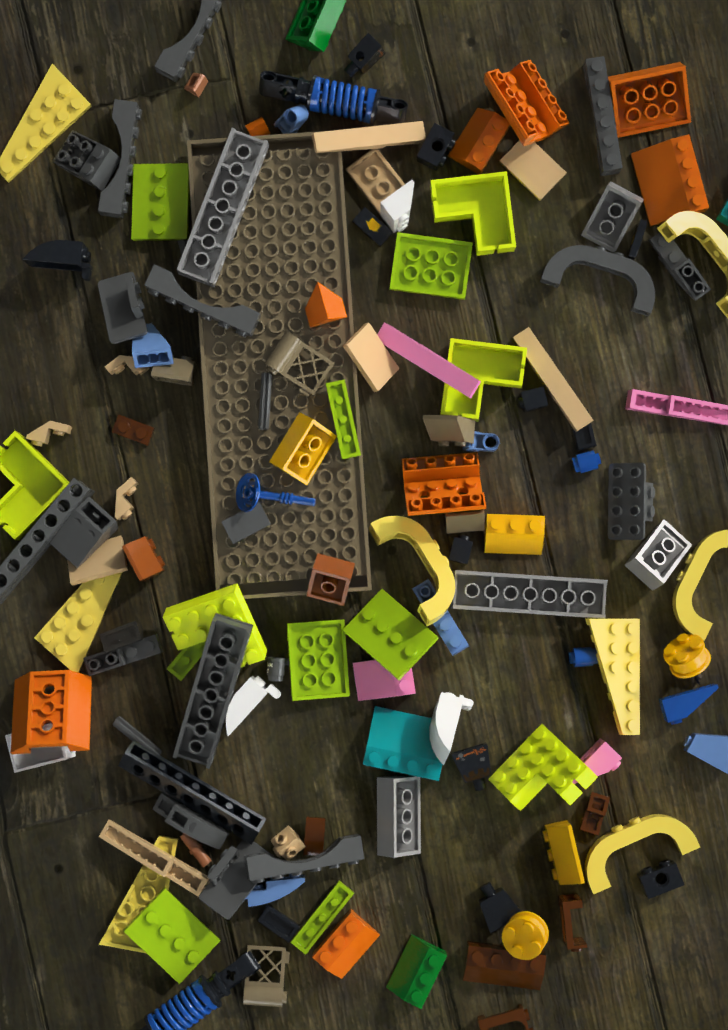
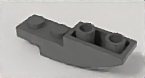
(680, 267)
(136, 651)
(189, 822)

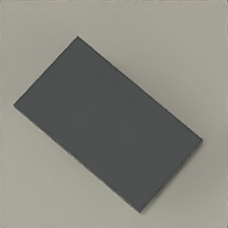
(246, 523)

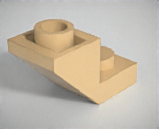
(117, 365)
(42, 434)
(123, 507)

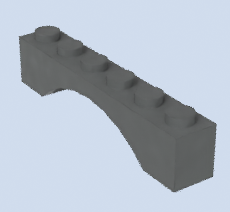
(174, 59)
(606, 133)
(113, 197)
(239, 317)
(343, 850)

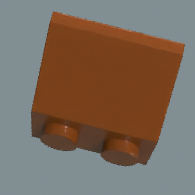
(144, 558)
(330, 579)

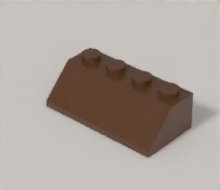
(497, 966)

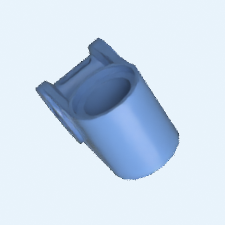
(292, 119)
(479, 443)

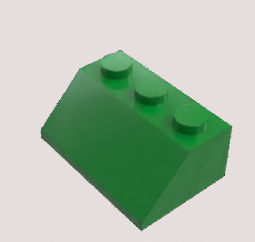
(315, 23)
(416, 971)

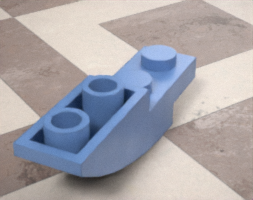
(445, 626)
(274, 889)

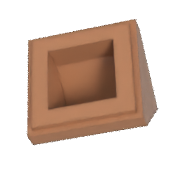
(196, 84)

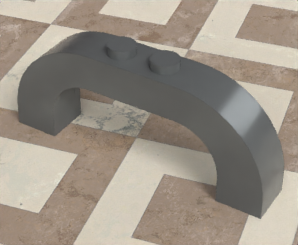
(609, 262)

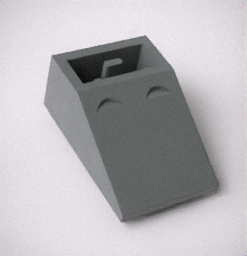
(87, 160)
(84, 532)

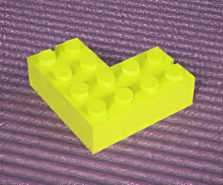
(482, 199)
(489, 364)
(34, 488)
(193, 619)
(538, 762)

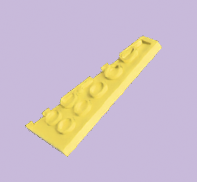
(48, 116)
(77, 621)
(619, 662)
(140, 894)

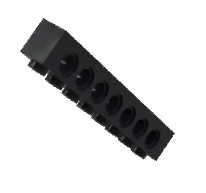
(192, 792)

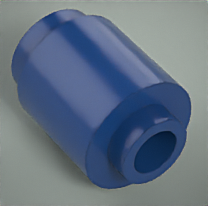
(586, 461)
(583, 657)

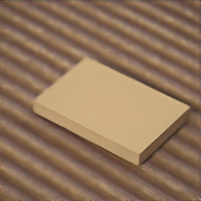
(533, 168)
(375, 177)
(371, 357)
(105, 561)

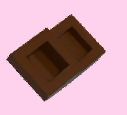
(594, 813)
(314, 835)

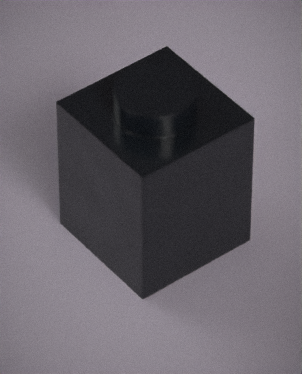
(532, 399)
(460, 549)

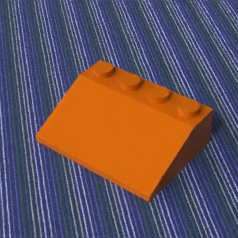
(650, 99)
(669, 179)

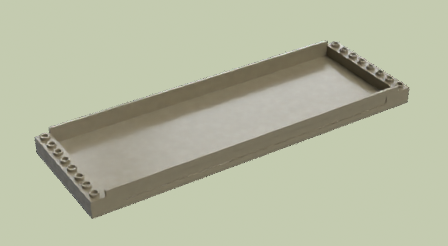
(282, 248)

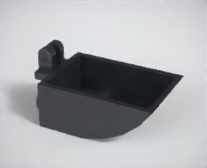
(61, 256)

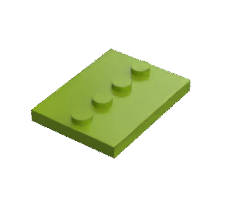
(160, 202)
(431, 266)
(390, 634)
(318, 660)
(171, 935)

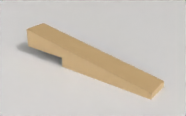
(369, 137)
(553, 380)
(154, 858)

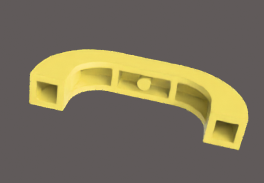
(707, 233)
(428, 550)
(689, 580)
(624, 835)

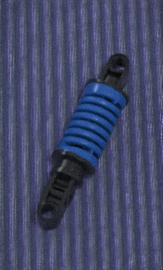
(336, 100)
(200, 997)

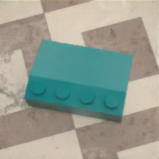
(401, 744)

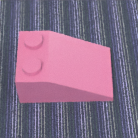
(376, 682)
(601, 758)

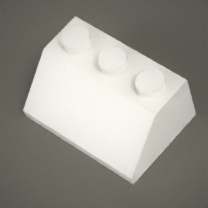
(397, 207)

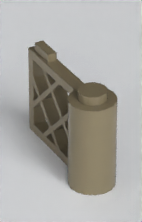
(285, 354)
(267, 993)

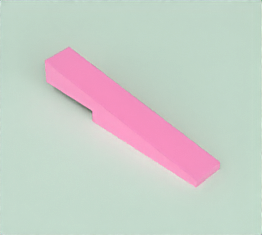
(428, 360)
(677, 407)

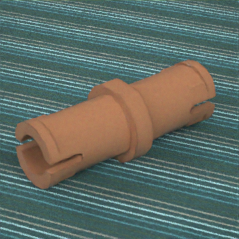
(196, 849)

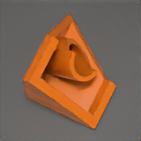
(324, 307)

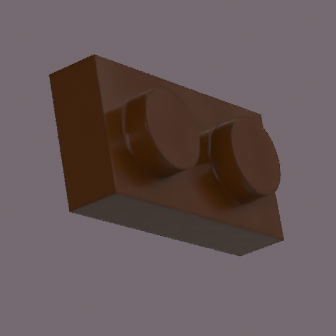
(133, 430)

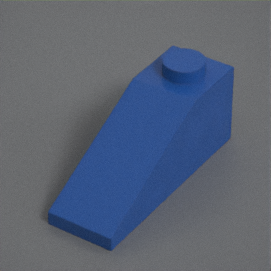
(684, 703)

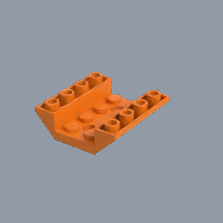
(526, 102)
(442, 481)
(65, 708)

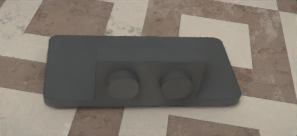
(122, 307)
(629, 501)
(229, 881)

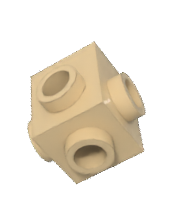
(287, 843)

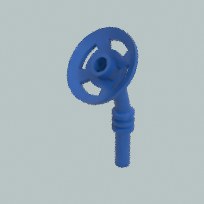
(255, 493)

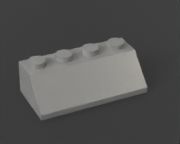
(398, 816)

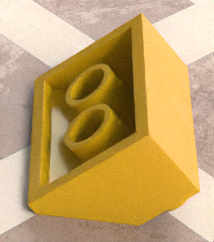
(303, 448)
(514, 534)
(563, 853)

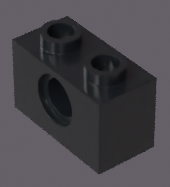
(437, 136)
(671, 880)

